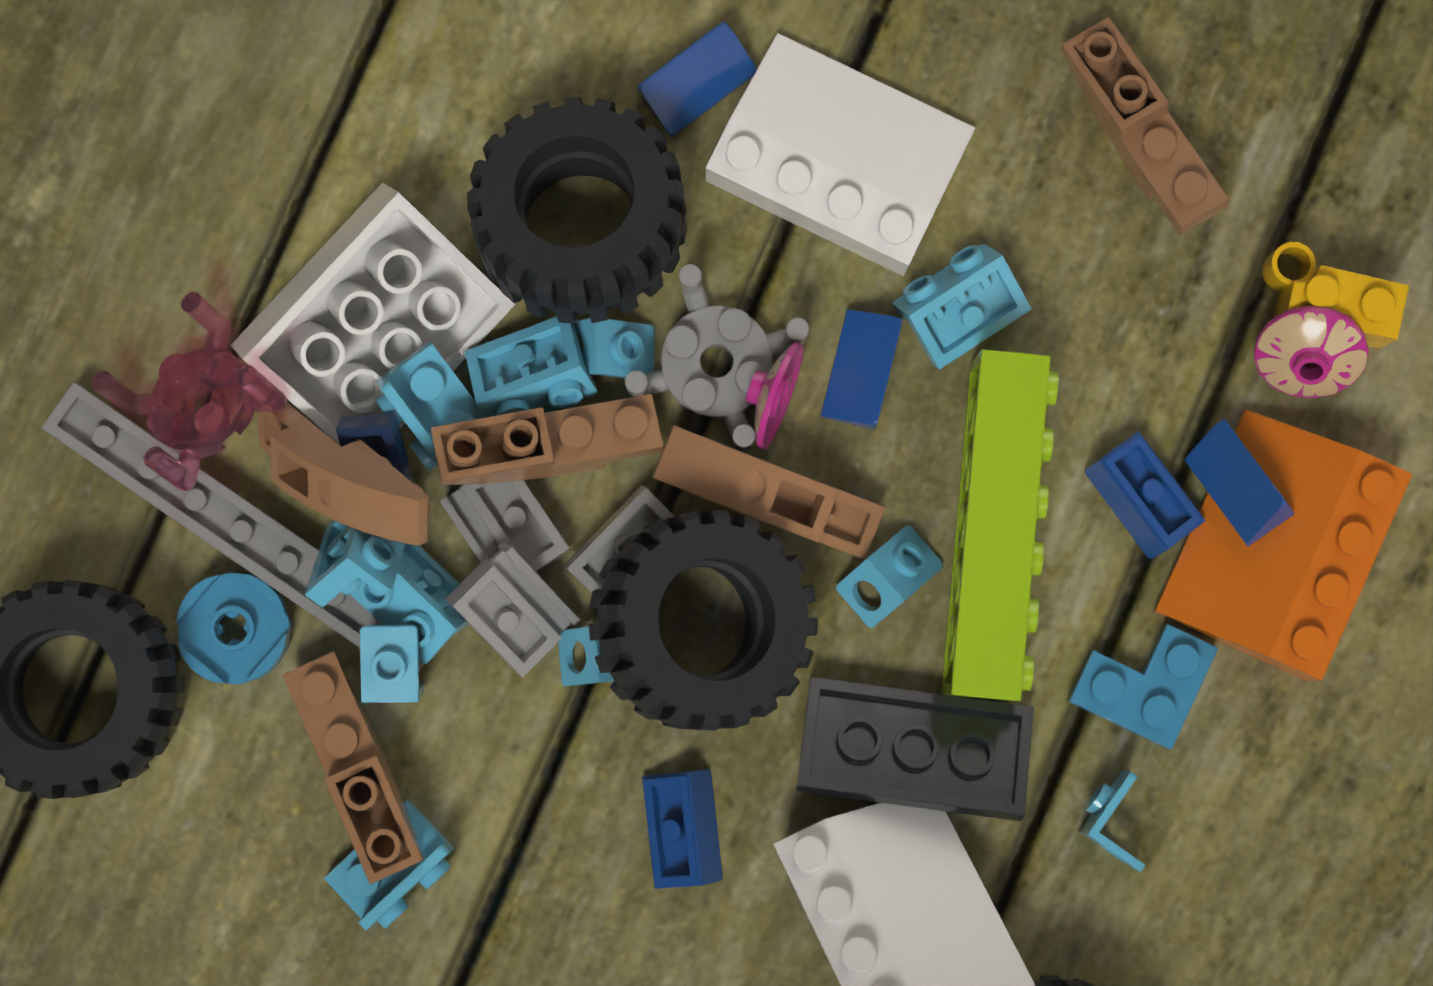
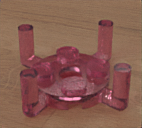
(182, 381)

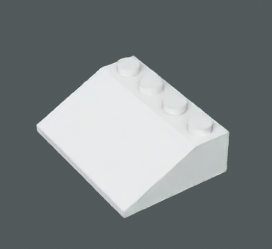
(838, 154)
(366, 307)
(899, 901)

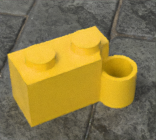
(1370, 301)

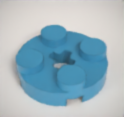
(201, 631)

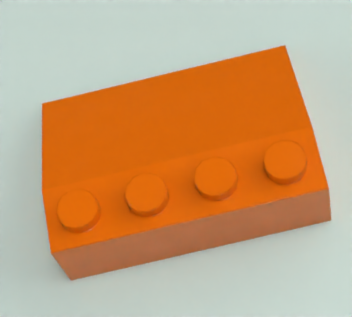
(1302, 579)

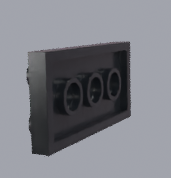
(915, 749)

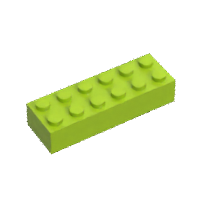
(997, 526)

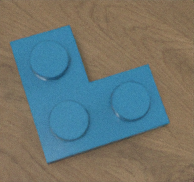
(1150, 701)

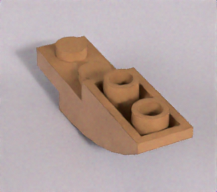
(1141, 128)
(546, 444)
(342, 482)
(768, 492)
(354, 767)

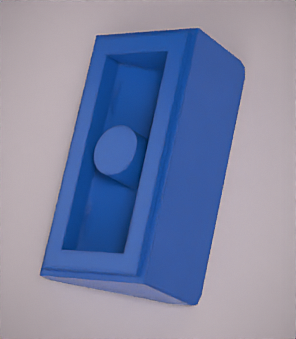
(697, 79)
(861, 368)
(1238, 484)
(1144, 496)
(682, 829)

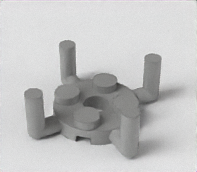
(706, 329)

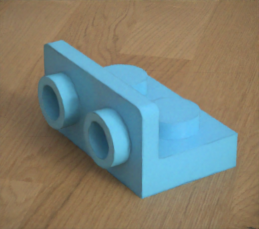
(962, 303)
(530, 370)
(426, 396)
(348, 558)
(417, 600)
(384, 899)

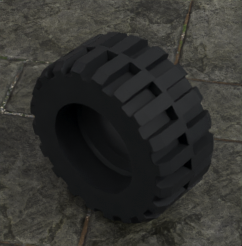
(564, 145)
(773, 626)
(145, 689)

